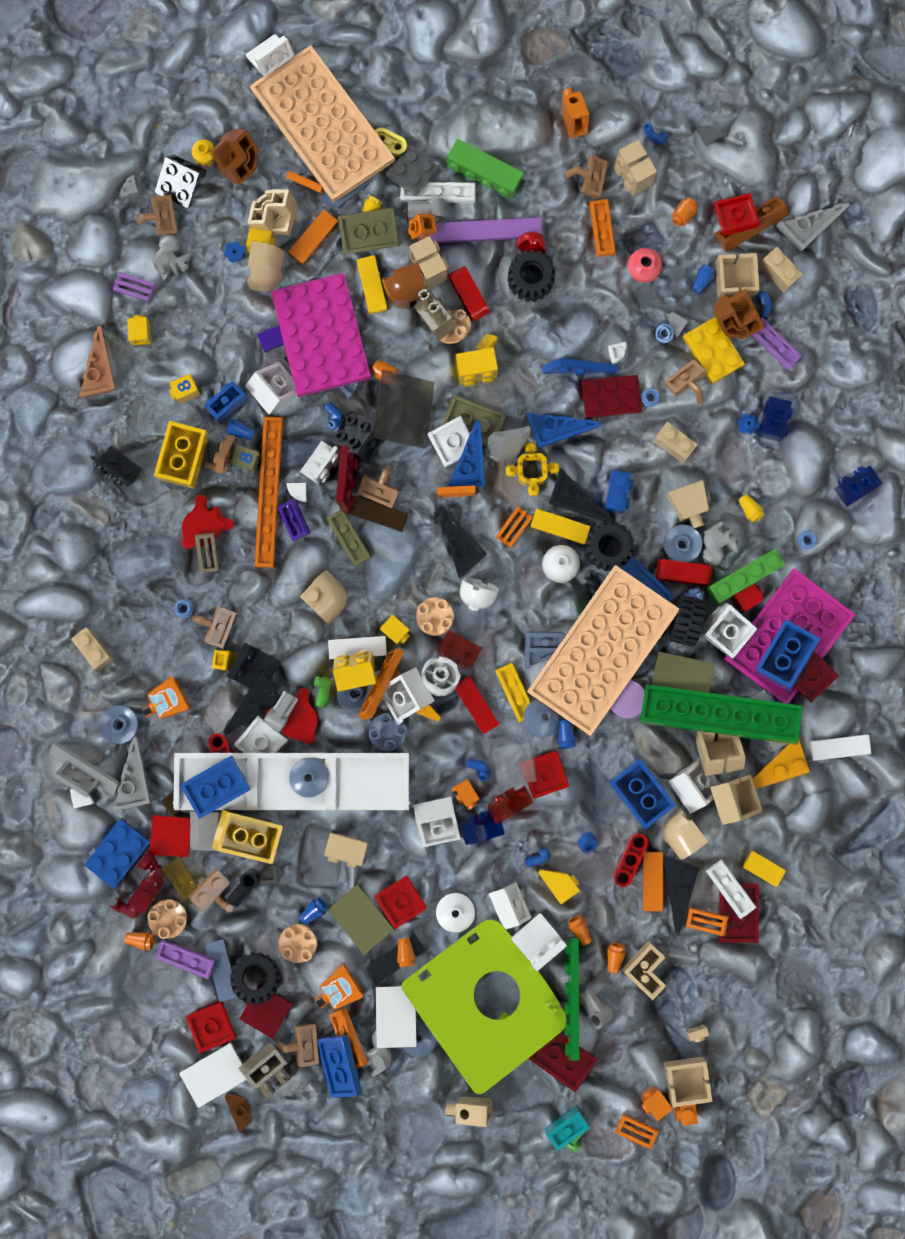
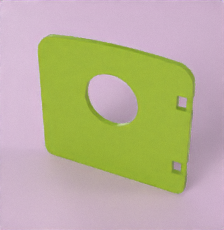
(477, 1045)

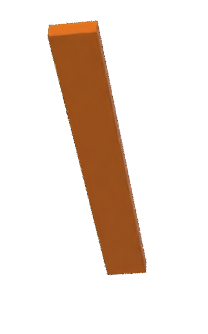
(268, 492)

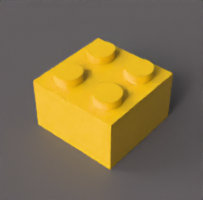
(476, 367)
(354, 670)

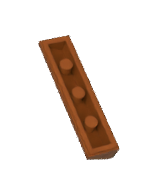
(768, 214)

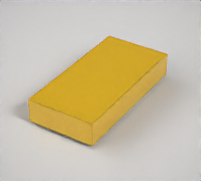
(764, 868)

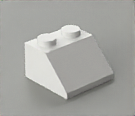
(272, 387)
(727, 629)
(406, 695)
(694, 786)
(436, 822)

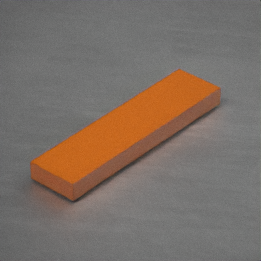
(382, 681)

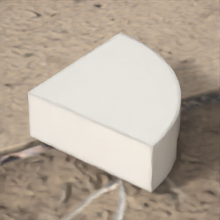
(617, 352)
(298, 491)
(79, 800)

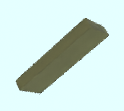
(348, 538)

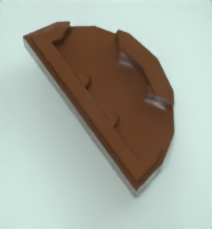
(240, 1110)

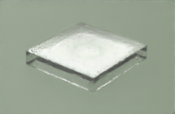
(514, 764)

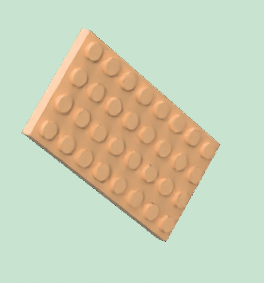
(322, 123)
(603, 650)

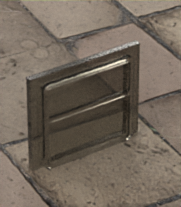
(403, 409)

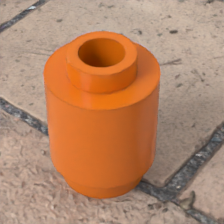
(684, 212)
(382, 365)

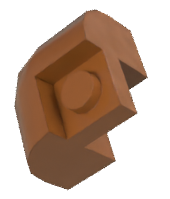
(236, 155)
(404, 285)
(737, 315)

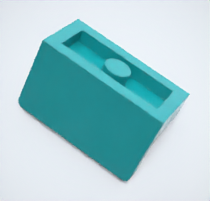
(566, 1128)

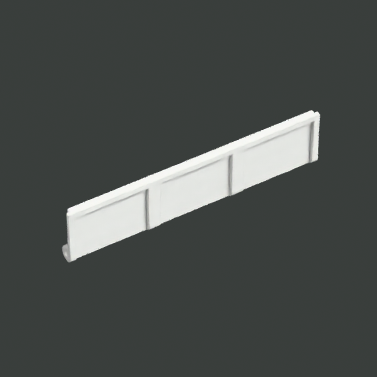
(354, 780)

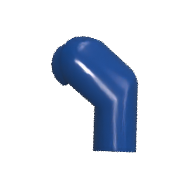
(652, 136)
(766, 302)
(335, 416)
(480, 767)
(543, 856)

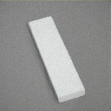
(450, 191)

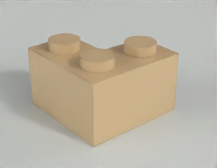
(640, 970)

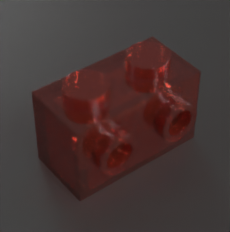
(459, 649)
(510, 804)

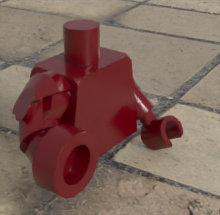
(146, 890)

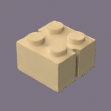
(637, 174)
(430, 263)
(736, 277)
(720, 754)
(736, 799)
(686, 1081)

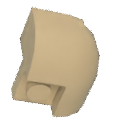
(274, 212)
(265, 266)
(326, 596)
(682, 834)

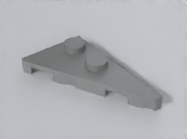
(806, 228)
(133, 787)

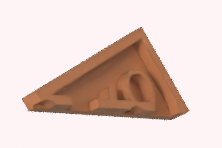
(98, 375)

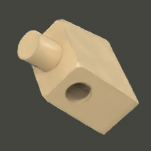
(689, 503)
(478, 1110)

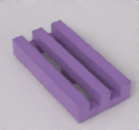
(121, 276)

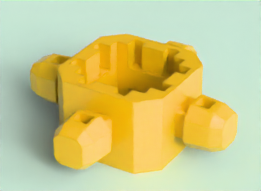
(530, 449)

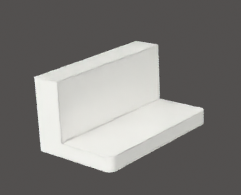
(510, 906)

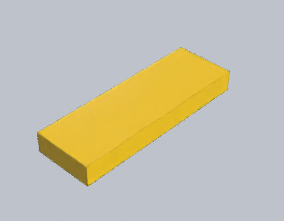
(371, 285)
(560, 526)
(513, 689)

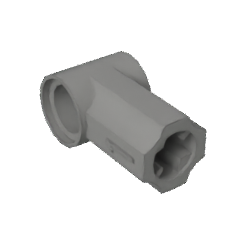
(432, 206)
(278, 716)
(598, 1014)

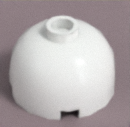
(561, 564)
(477, 594)
(440, 676)

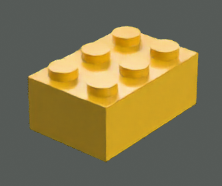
(181, 454)
(247, 837)

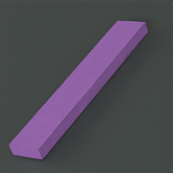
(485, 230)

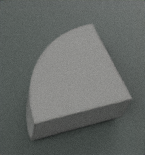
(129, 188)
(677, 323)

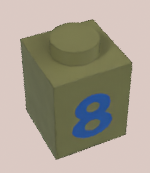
(245, 458)

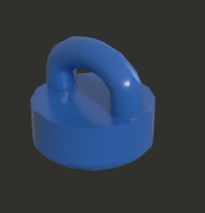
(587, 842)

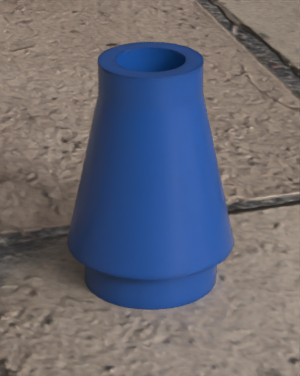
(703, 279)
(239, 429)
(566, 735)
(313, 911)

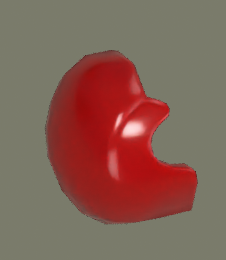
(531, 240)

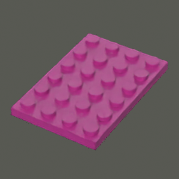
(320, 335)
(803, 605)

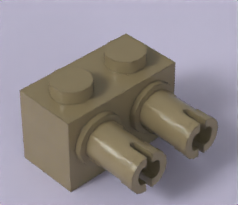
(434, 315)
(262, 1066)

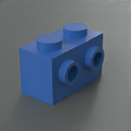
(226, 402)
(617, 492)

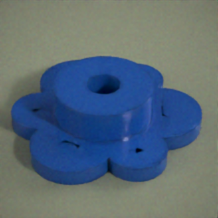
(231, 248)
(744, 427)

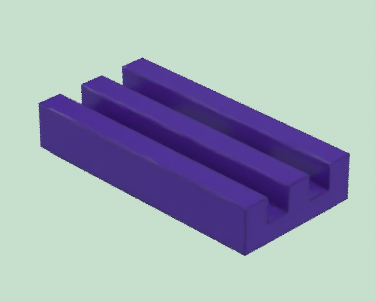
(302, 529)

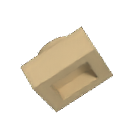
(697, 1033)

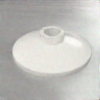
(452, 902)

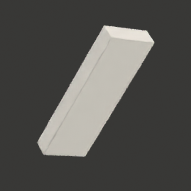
(351, 646)
(840, 747)
(730, 888)

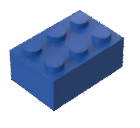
(787, 655)
(641, 793)

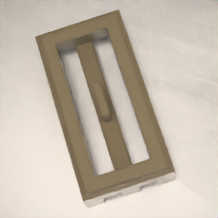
(199, 551)

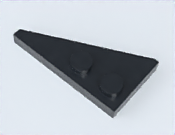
(570, 496)
(463, 547)
(259, 698)
(680, 884)

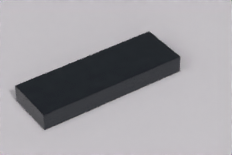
(388, 963)

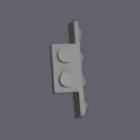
(79, 773)

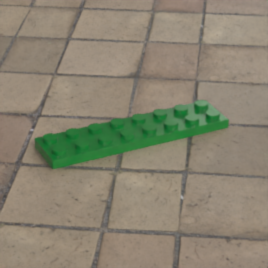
(721, 714)

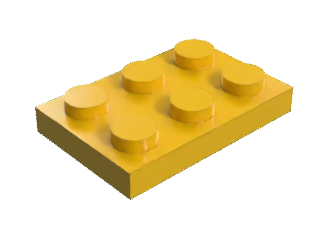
(713, 350)

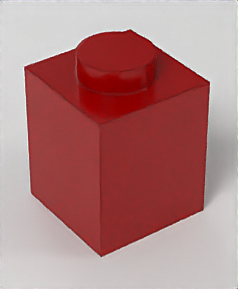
(748, 598)

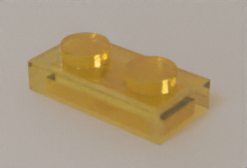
(180, 878)

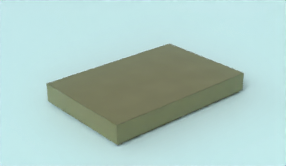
(368, 230)
(470, 412)
(682, 673)
(360, 919)

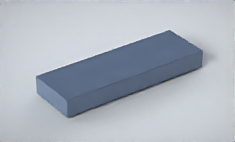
(222, 969)

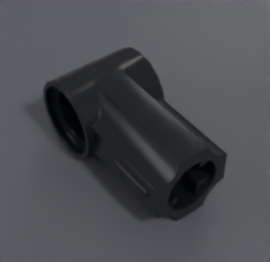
(242, 888)

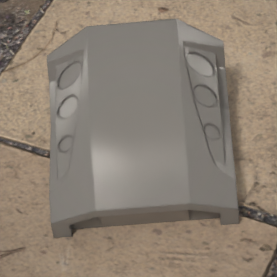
(507, 444)
(203, 830)

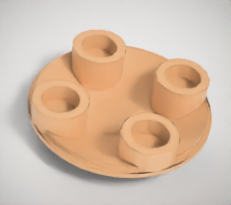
(463, 327)
(434, 616)
(167, 918)
(297, 943)

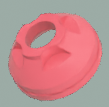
(642, 273)

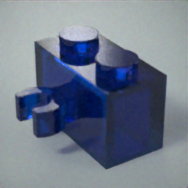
(775, 419)
(857, 486)
(480, 828)

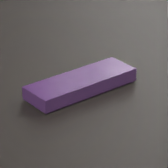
(777, 345)
(186, 958)

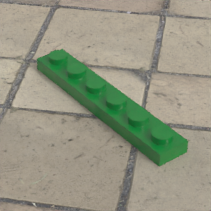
(572, 1005)

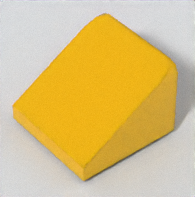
(487, 341)
(223, 659)

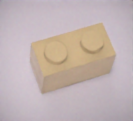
(780, 270)
(675, 442)
(92, 649)
(346, 849)

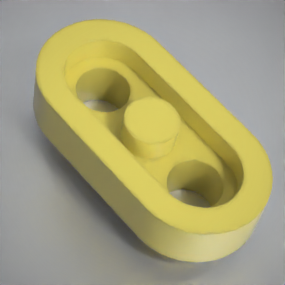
(391, 141)

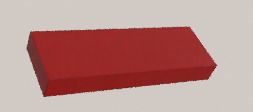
(476, 705)

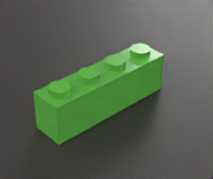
(484, 168)
(745, 576)

